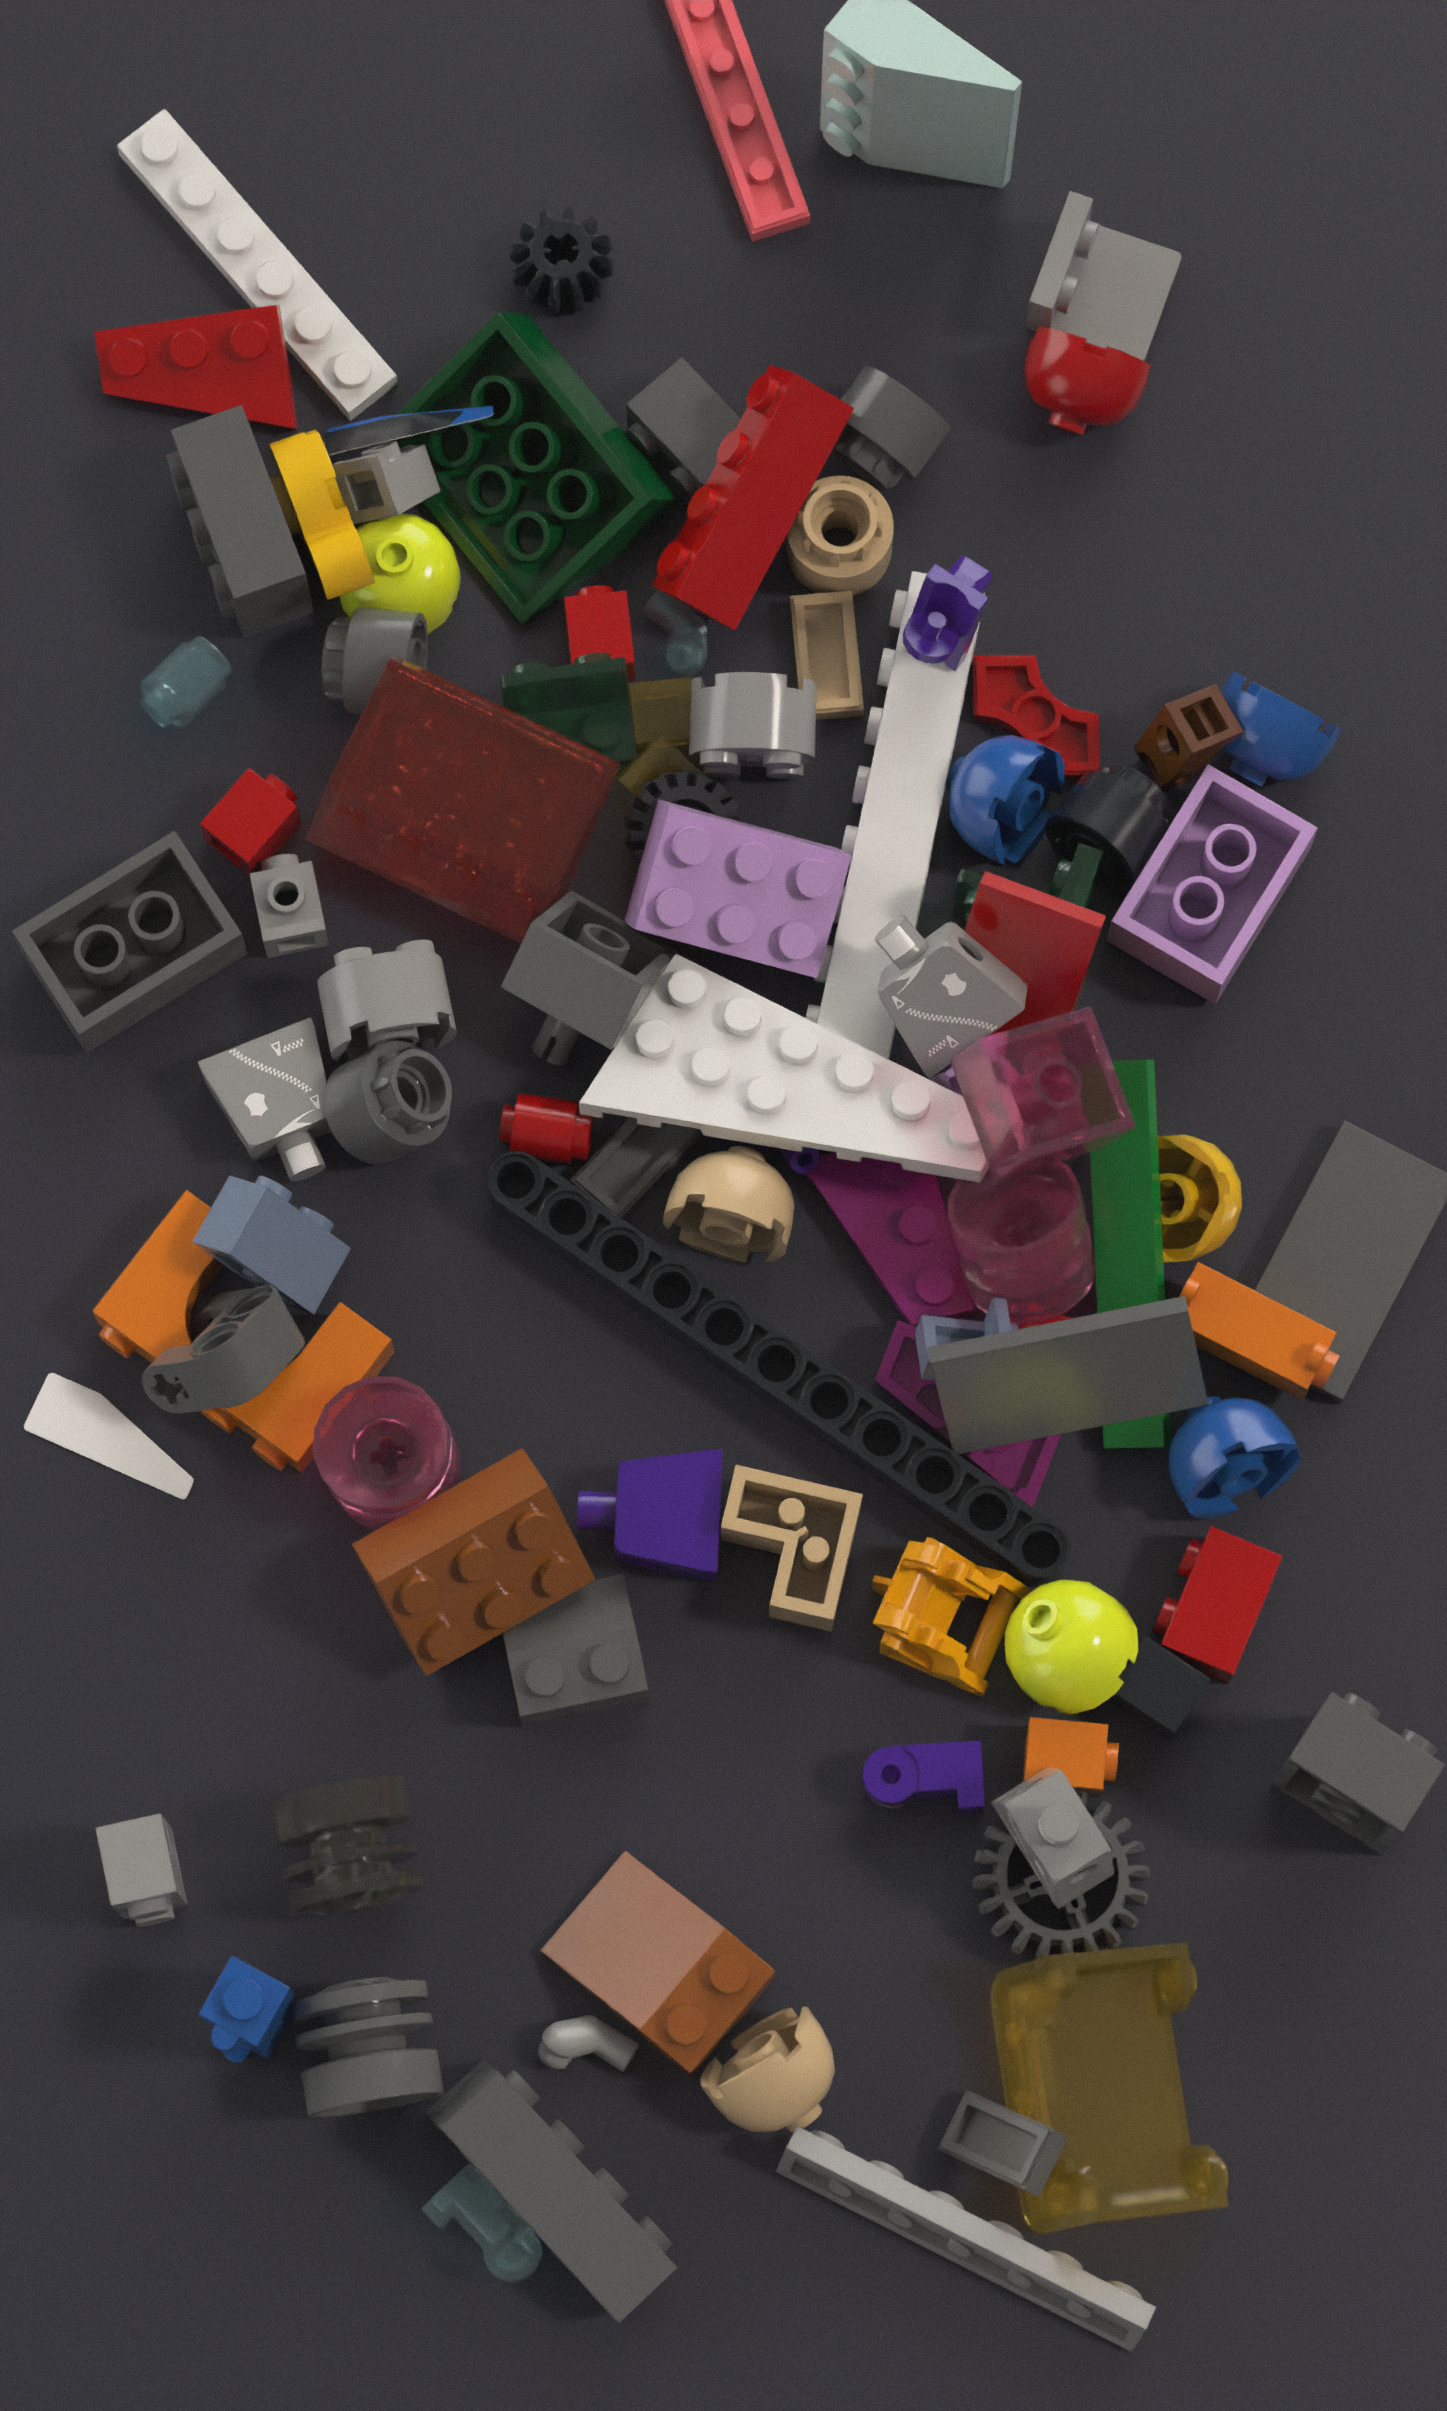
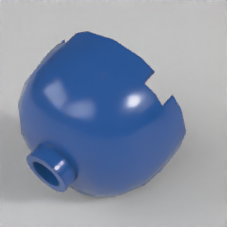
(1277, 734)
(1002, 795)
(1227, 1452)

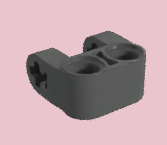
(237, 1353)

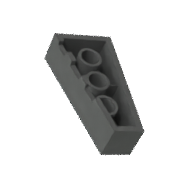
(552, 2189)

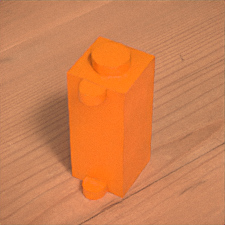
(1258, 1333)

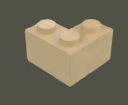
(810, 1530)

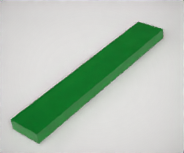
(1130, 1229)

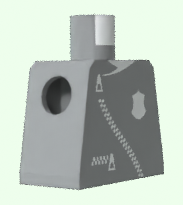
(944, 991)
(274, 1096)
(1056, 1835)

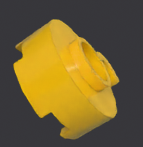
(317, 513)

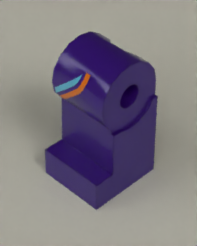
(930, 1770)

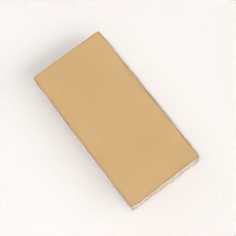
(828, 652)

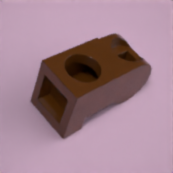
(1187, 737)

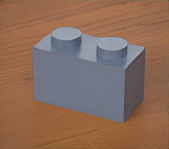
(272, 1241)

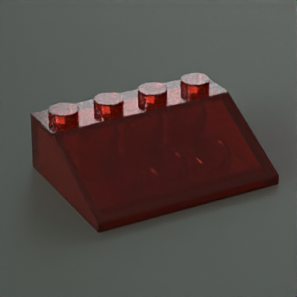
(462, 800)

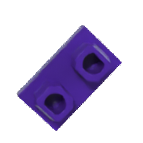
(947, 613)

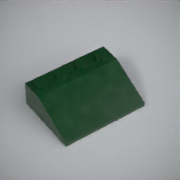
(542, 483)

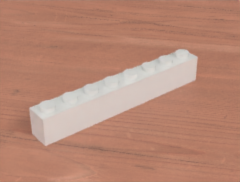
(895, 830)

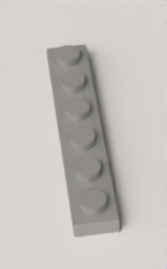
(981, 2246)

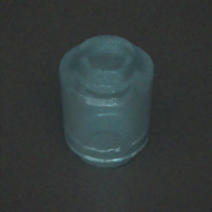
(184, 683)

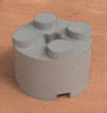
(752, 723)
(386, 999)

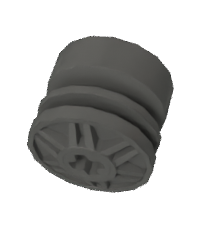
(367, 2048)

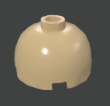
(732, 1206)
(775, 2075)

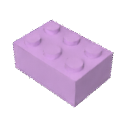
(1211, 884)
(737, 888)

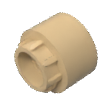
(848, 505)

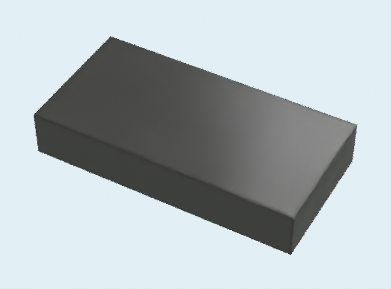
(633, 1163)
(1002, 2143)

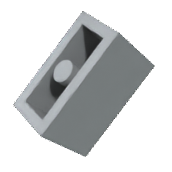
(142, 1869)

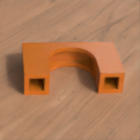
(153, 1311)

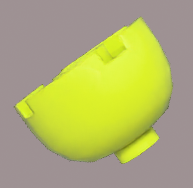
(410, 568)
(1069, 1645)

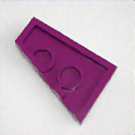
(900, 1232)
(1015, 1466)

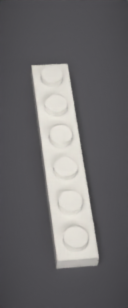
(257, 263)

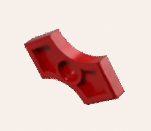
(1014, 697)

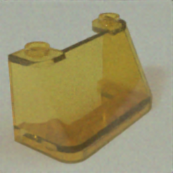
(1096, 2059)

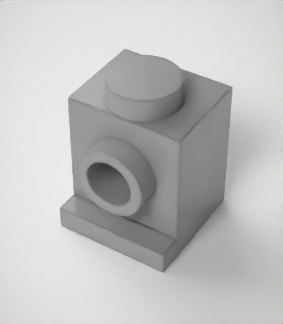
(385, 481)
(292, 926)

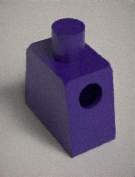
(662, 1513)

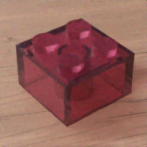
(1042, 1093)

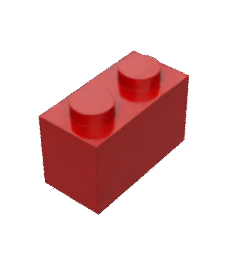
(1218, 1602)

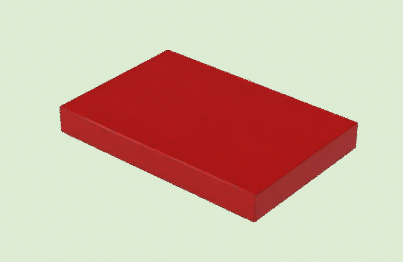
(1037, 939)

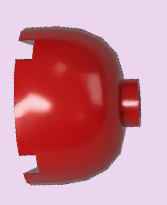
(1082, 380)

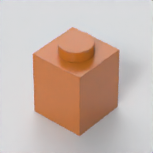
(1073, 1747)

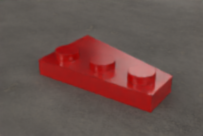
(204, 364)

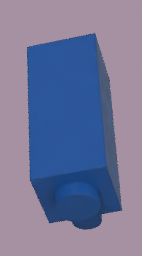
(247, 2011)

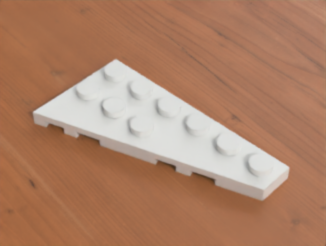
(768, 1077)

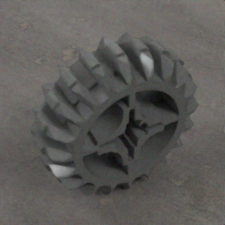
(1082, 1931)

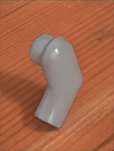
(584, 2036)

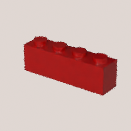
(751, 496)

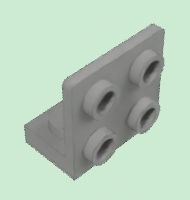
(1102, 283)

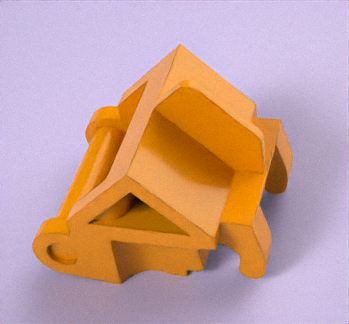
(922, 1605)

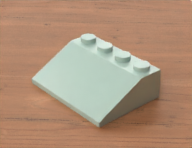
(915, 95)

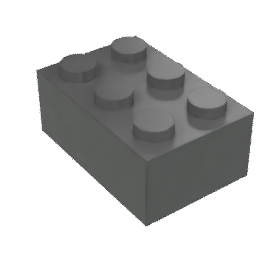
(238, 523)
(130, 941)
(1359, 1771)

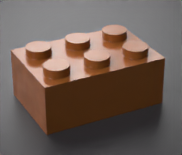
(474, 1561)

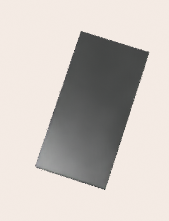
(1355, 1243)
(1068, 1375)

